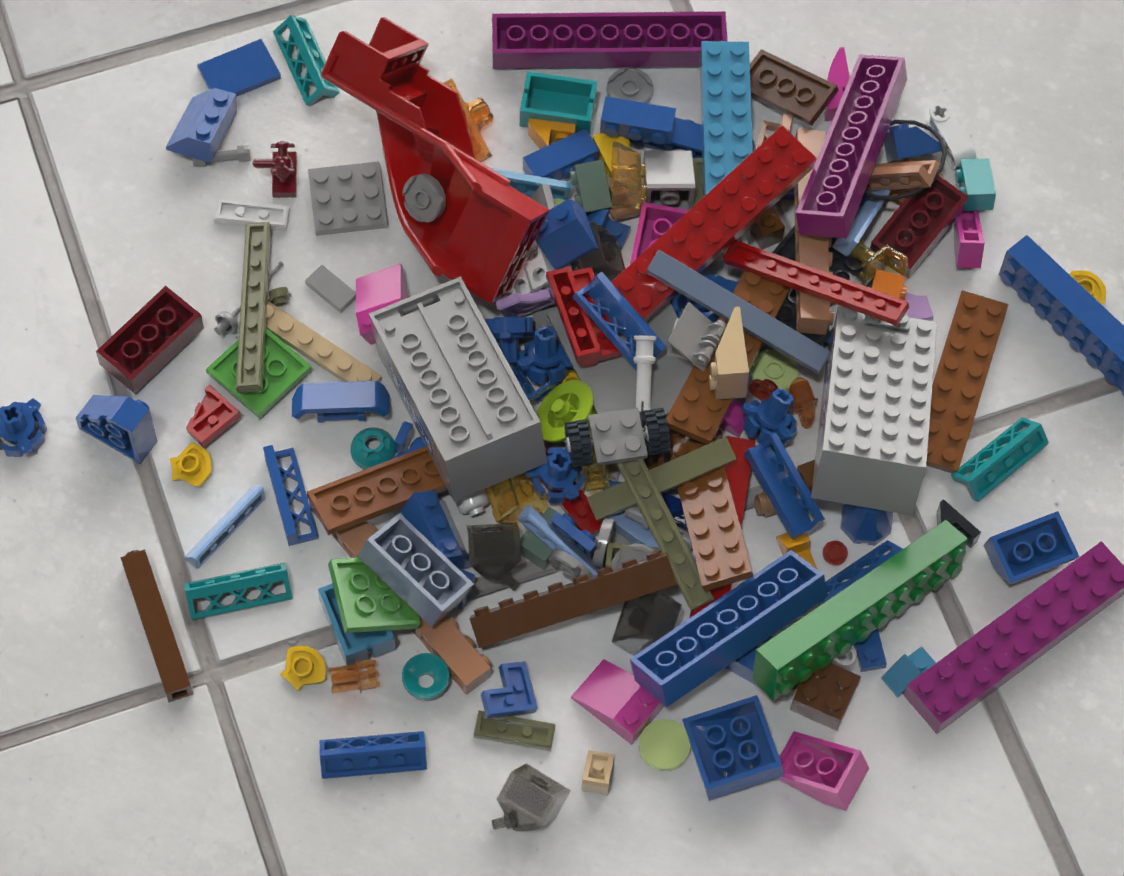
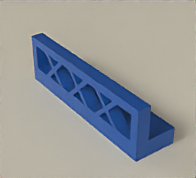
(621, 314)
(782, 489)
(282, 493)
(854, 571)
(373, 756)

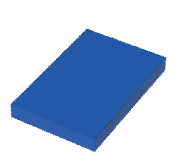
(240, 69)

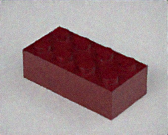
(921, 222)
(150, 339)

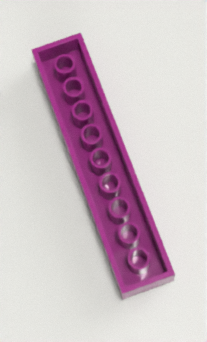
(603, 39)
(851, 146)
(1017, 638)

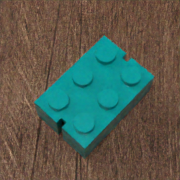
(558, 100)

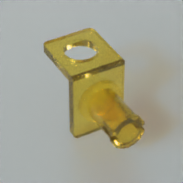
(880, 259)

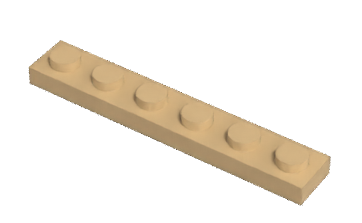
(317, 347)

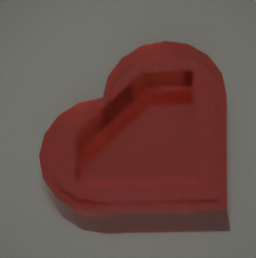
(762, 389)

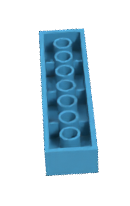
(724, 109)

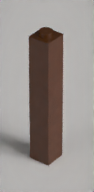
(156, 625)

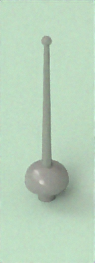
(227, 320)

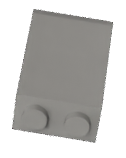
(669, 178)

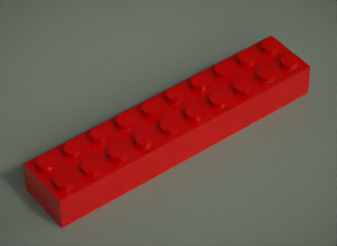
(719, 218)

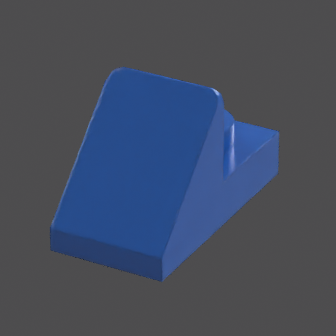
(616, 228)

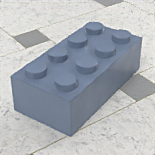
(415, 569)

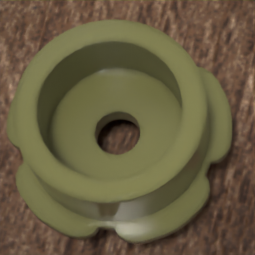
(279, 296)

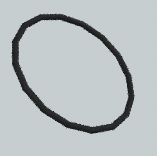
(940, 169)

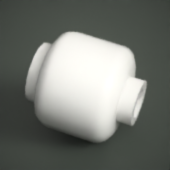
(473, 503)

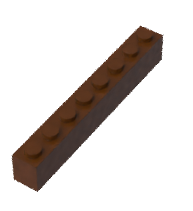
(573, 599)

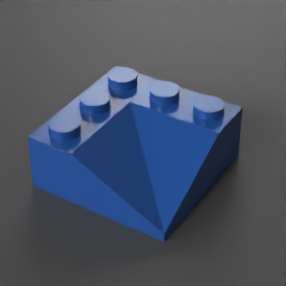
(733, 747)

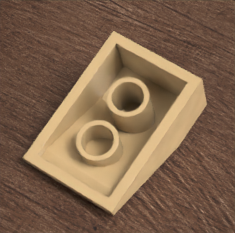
(730, 368)

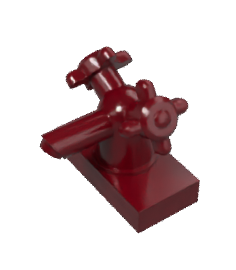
(283, 170)

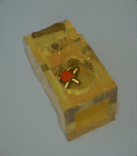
(596, 476)

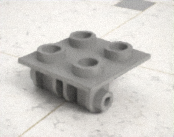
(696, 336)

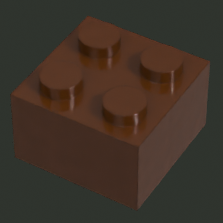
(826, 695)

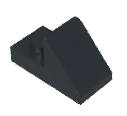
(947, 512)

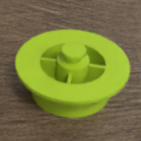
(564, 404)

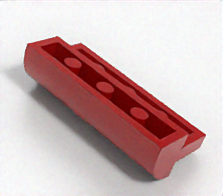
(585, 337)

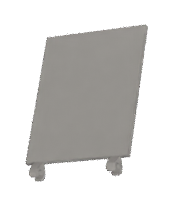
(615, 378)

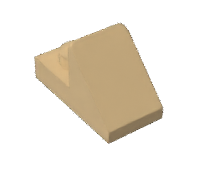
(597, 772)

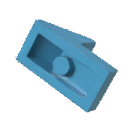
(906, 670)

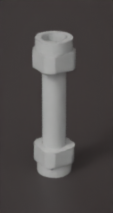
(242, 153)

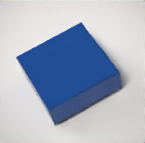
(404, 437)

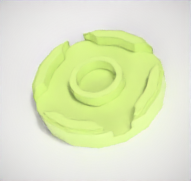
(776, 367)
(664, 745)

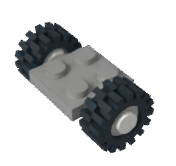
(617, 437)

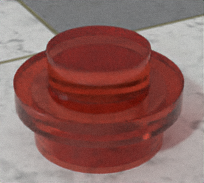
(835, 552)

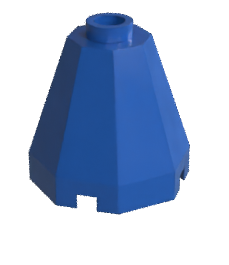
(865, 524)

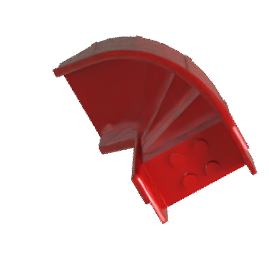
(425, 131)

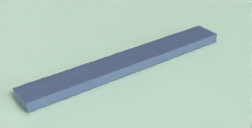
(723, 303)

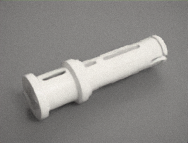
(644, 360)

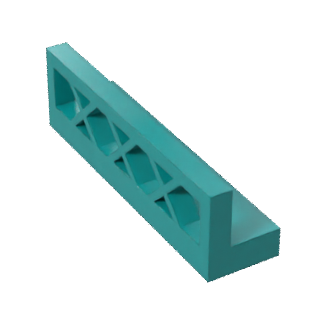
(308, 54)
(1004, 459)
(237, 581)

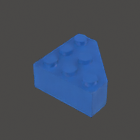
(120, 424)

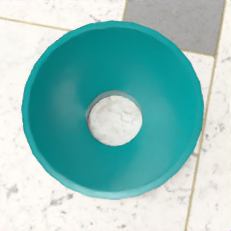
(366, 457)
(422, 665)

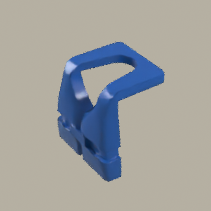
(528, 388)

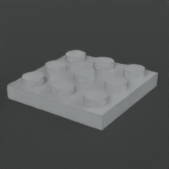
(347, 198)

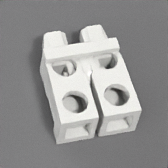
(533, 272)

